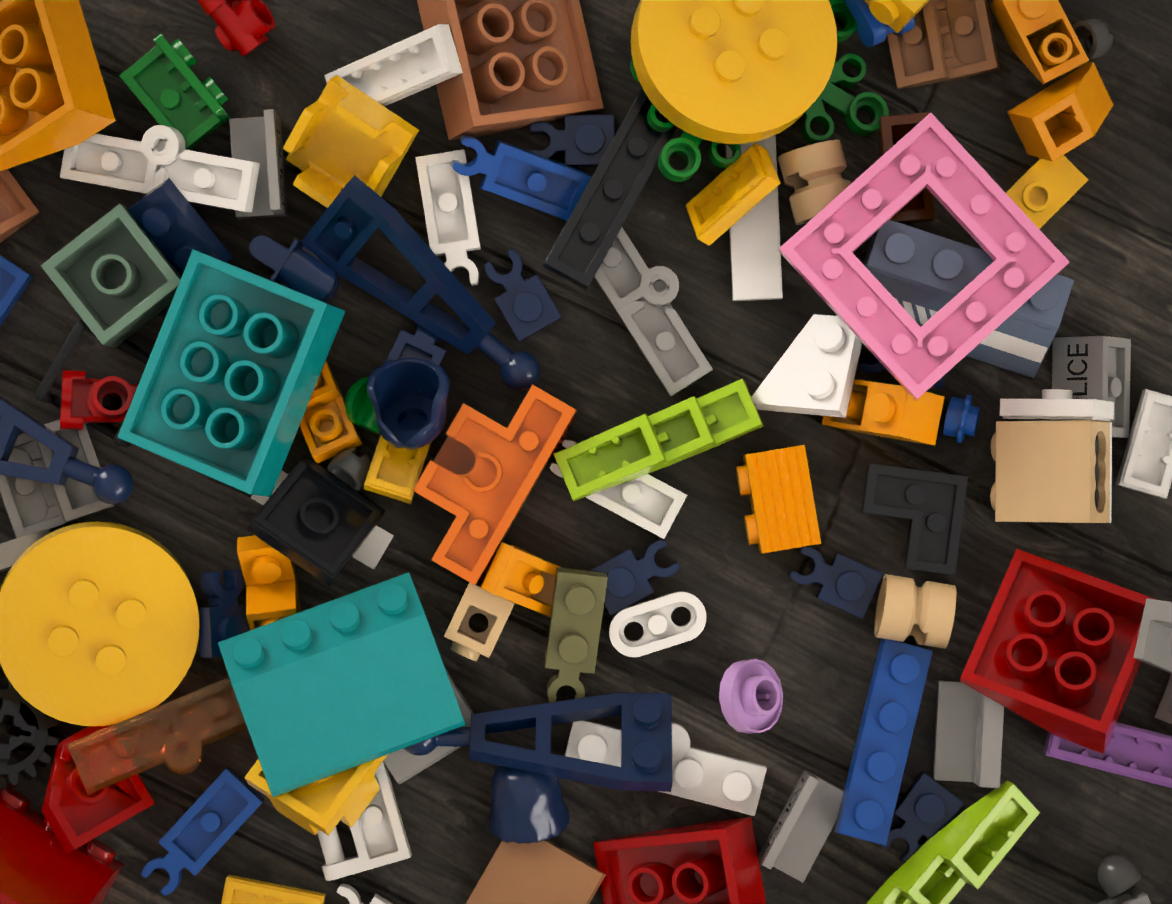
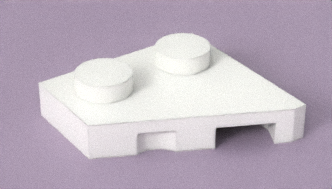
(814, 371)

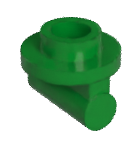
(359, 406)

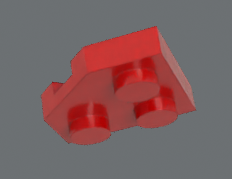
(83, 817)

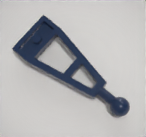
(349, 225)
(110, 483)
(644, 740)

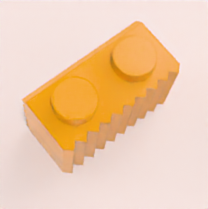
(779, 499)

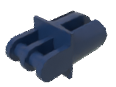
(296, 268)

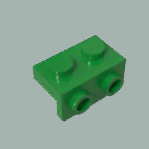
(175, 93)

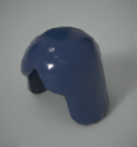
(403, 413)
(526, 806)

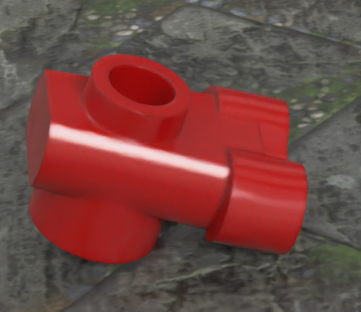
(240, 23)
(84, 398)

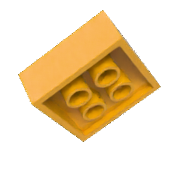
(47, 80)

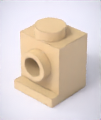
(464, 638)

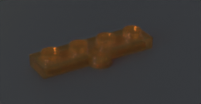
(158, 736)

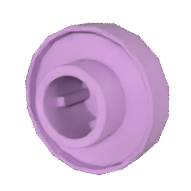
(751, 696)

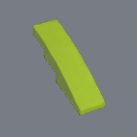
(658, 440)
(961, 851)

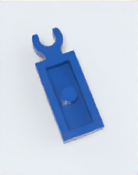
(525, 177)
(205, 827)

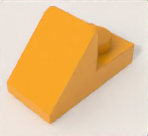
(522, 578)

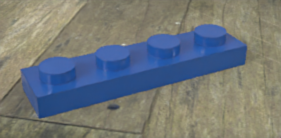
(883, 741)

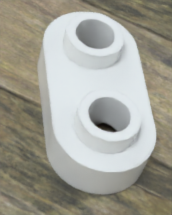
(657, 625)

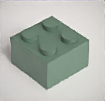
(114, 277)

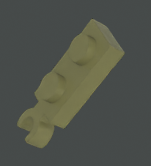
(574, 628)

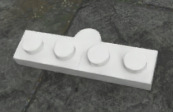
(161, 156)
(695, 772)

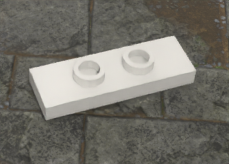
(404, 66)

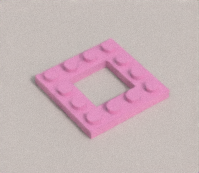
(933, 160)

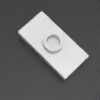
(1056, 406)
(1148, 452)

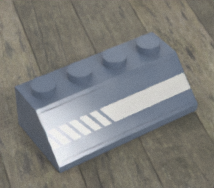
(931, 270)

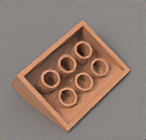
(517, 63)

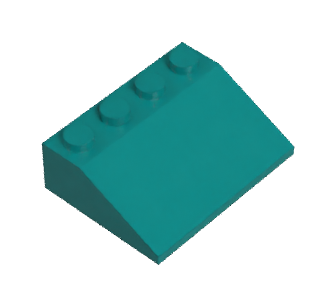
(231, 374)
(341, 684)

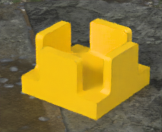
(346, 137)
(326, 800)

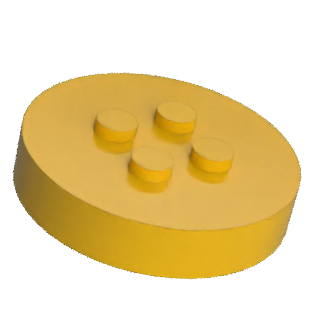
(733, 64)
(97, 623)

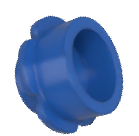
(961, 418)

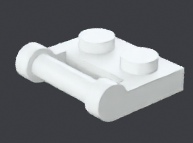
(376, 835)

